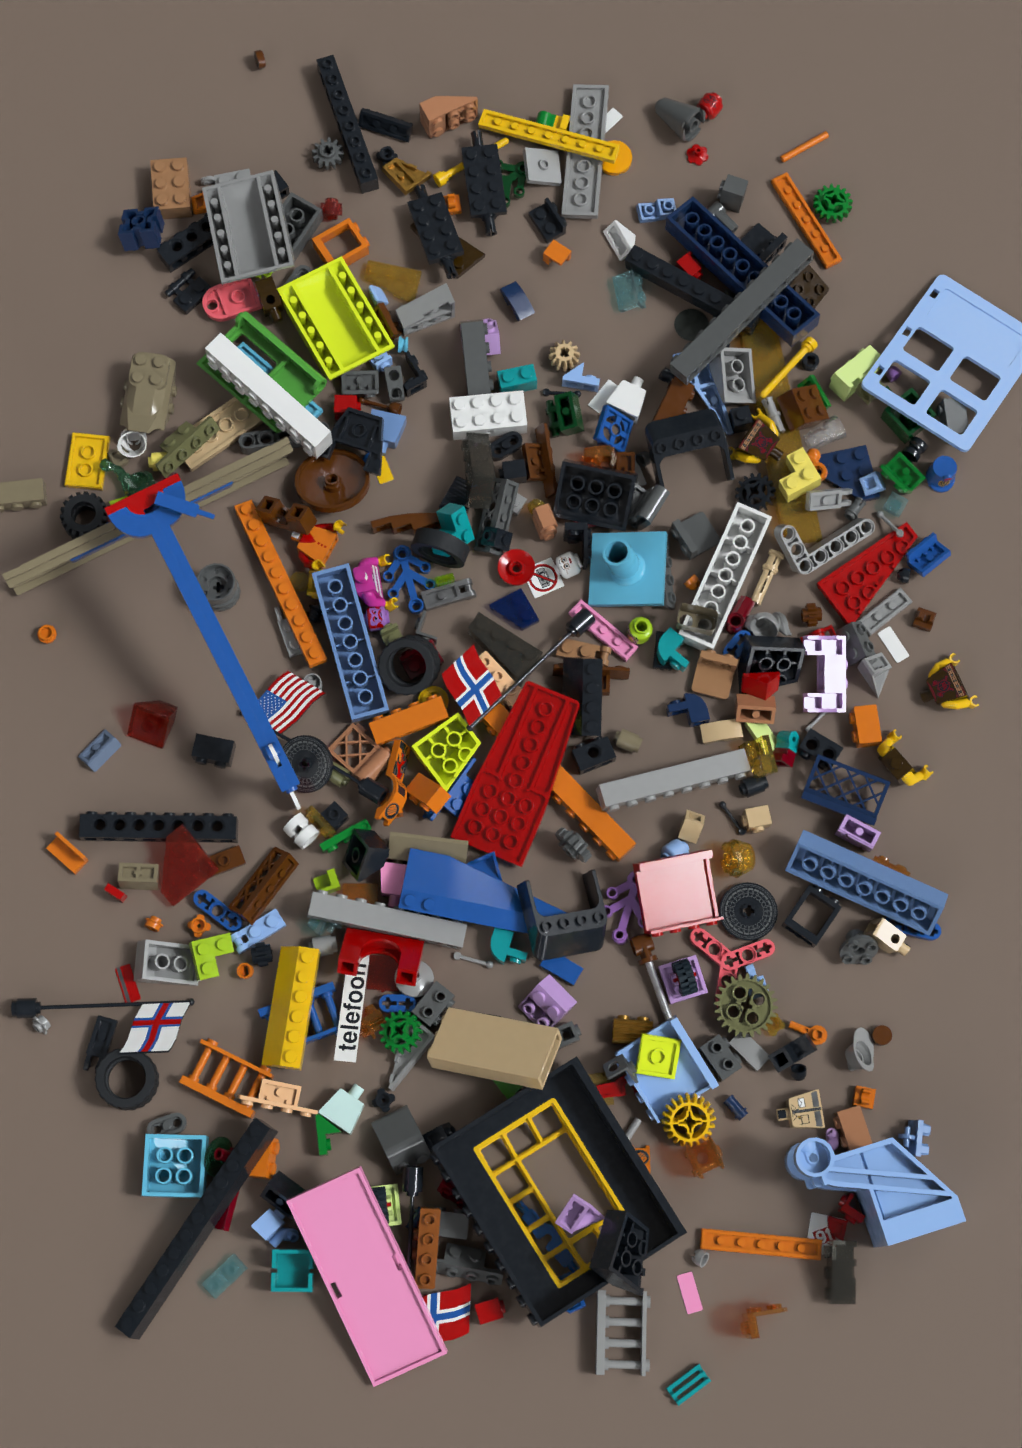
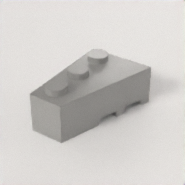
(426, 310)

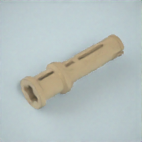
(769, 569)

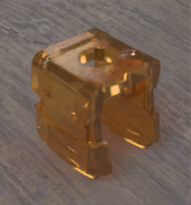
(714, 1157)

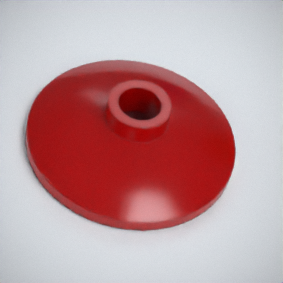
(516, 558)

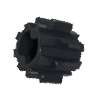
(261, 954)

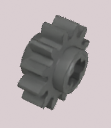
(321, 151)

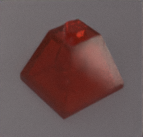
(152, 722)

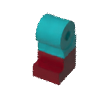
(786, 748)

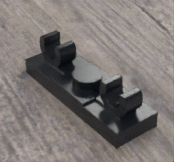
(385, 124)

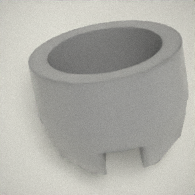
(701, 1257)

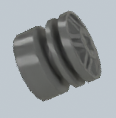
(219, 576)

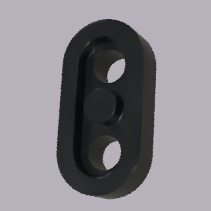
(503, 444)

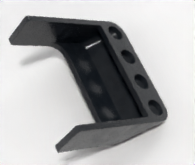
(686, 434)
(567, 932)

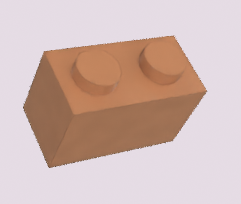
(754, 709)
(852, 1128)

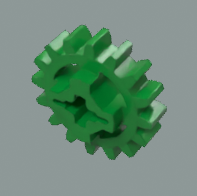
(841, 205)
(407, 1025)

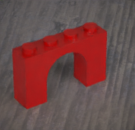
(362, 943)

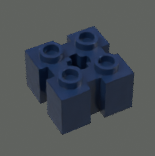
(141, 228)

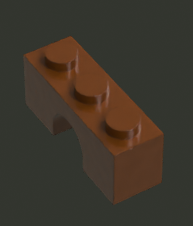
(296, 519)

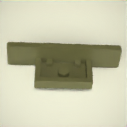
(184, 443)

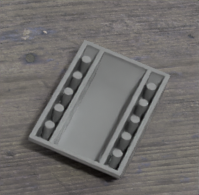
(248, 227)

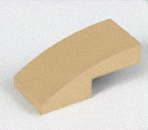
(721, 730)

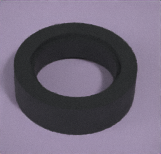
(430, 538)

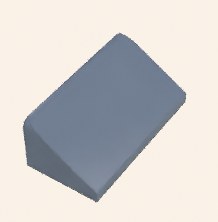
(100, 750)

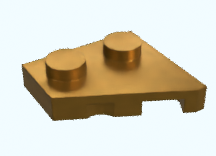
(405, 175)

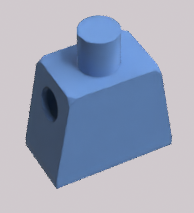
(393, 428)

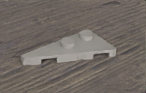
(405, 1062)

